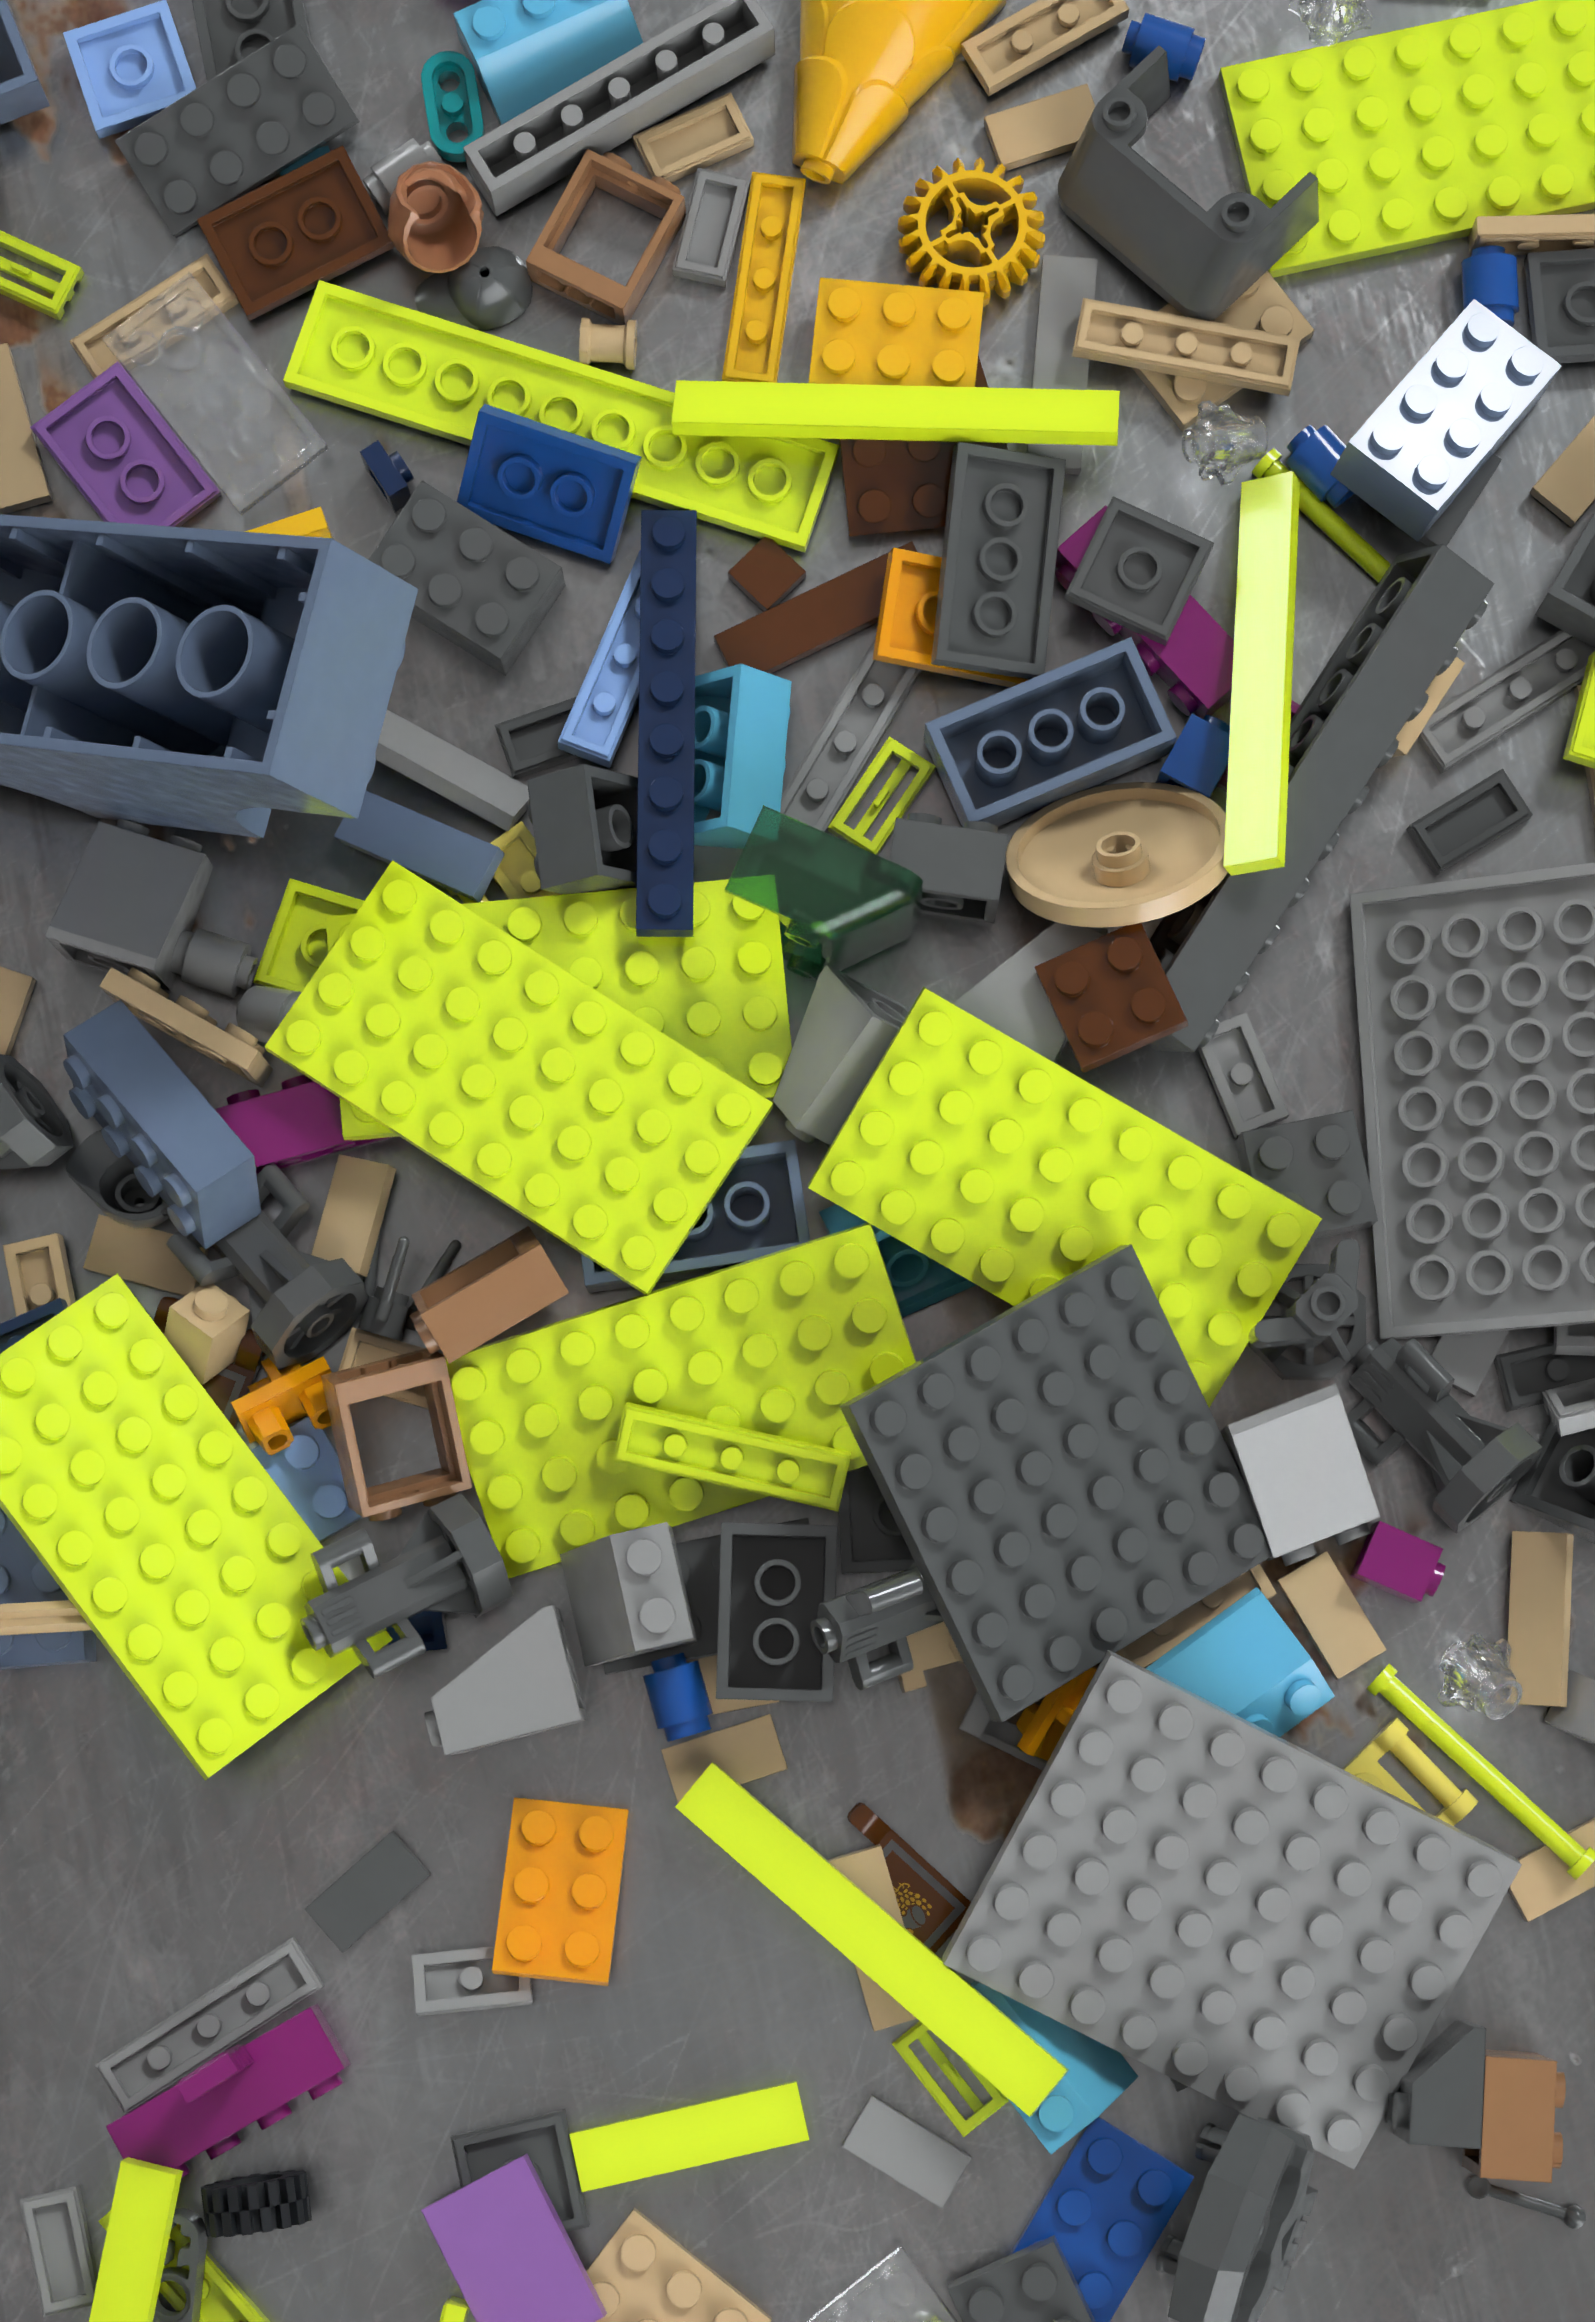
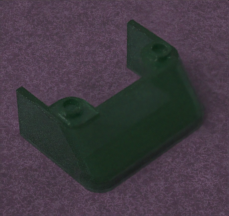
(829, 894)

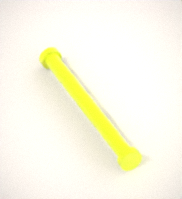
(1328, 520)
(1482, 1772)

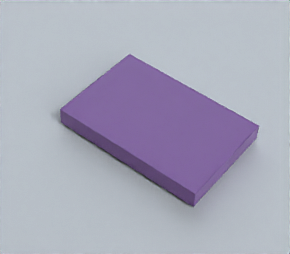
(124, 454)
(512, 2250)

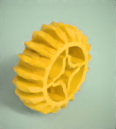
(1005, 208)

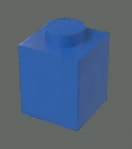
(1198, 756)

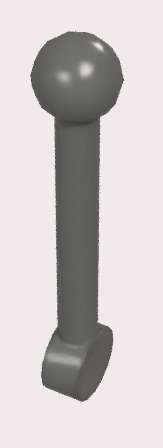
(1480, 2188)

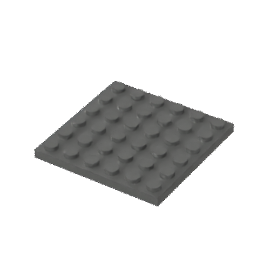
(1059, 1481)

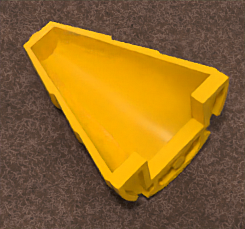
(866, 70)

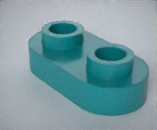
(451, 109)

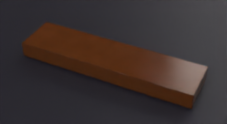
(808, 620)

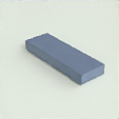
(422, 846)

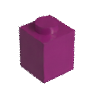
(1399, 1563)

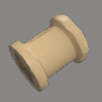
(608, 343)

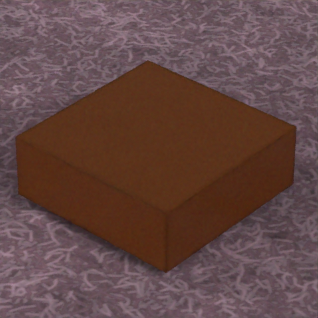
(766, 574)

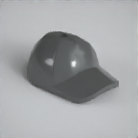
(476, 300)
(113, 1184)

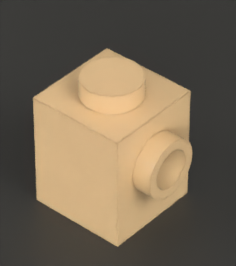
(207, 1330)

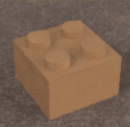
(1519, 2118)

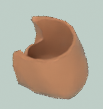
(435, 217)

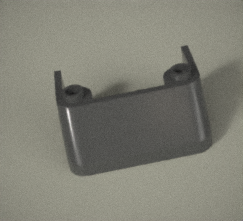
(1157, 230)

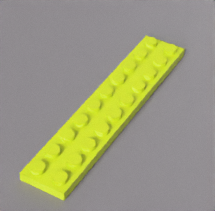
(443, 373)

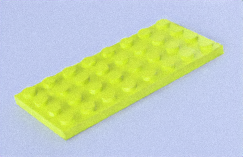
(1423, 128)
(706, 991)
(519, 1077)
(1036, 1173)
(742, 1346)
(161, 1526)

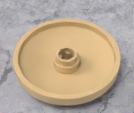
(1118, 854)

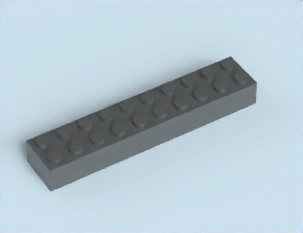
(1335, 745)

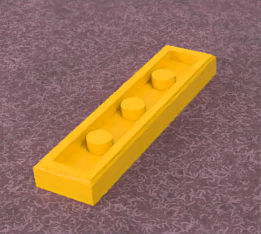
(764, 278)

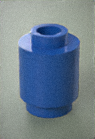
(1177, 39)
(1492, 281)
(1313, 460)
(678, 1697)

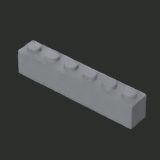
(619, 100)

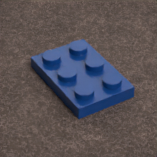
(548, 483)
(1107, 2211)

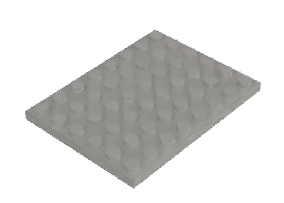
(1480, 1099)
(1230, 1909)

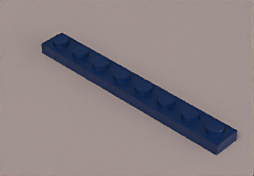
(666, 724)

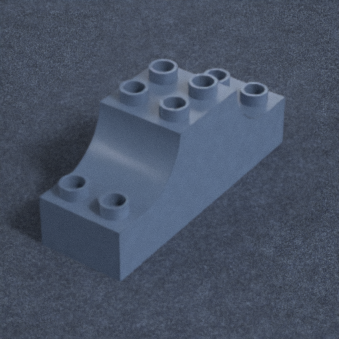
(193, 671)

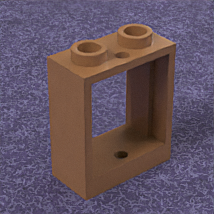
(582, 284)
(486, 1296)
(383, 1378)

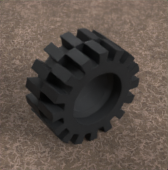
(256, 2203)

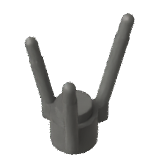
(386, 1309)

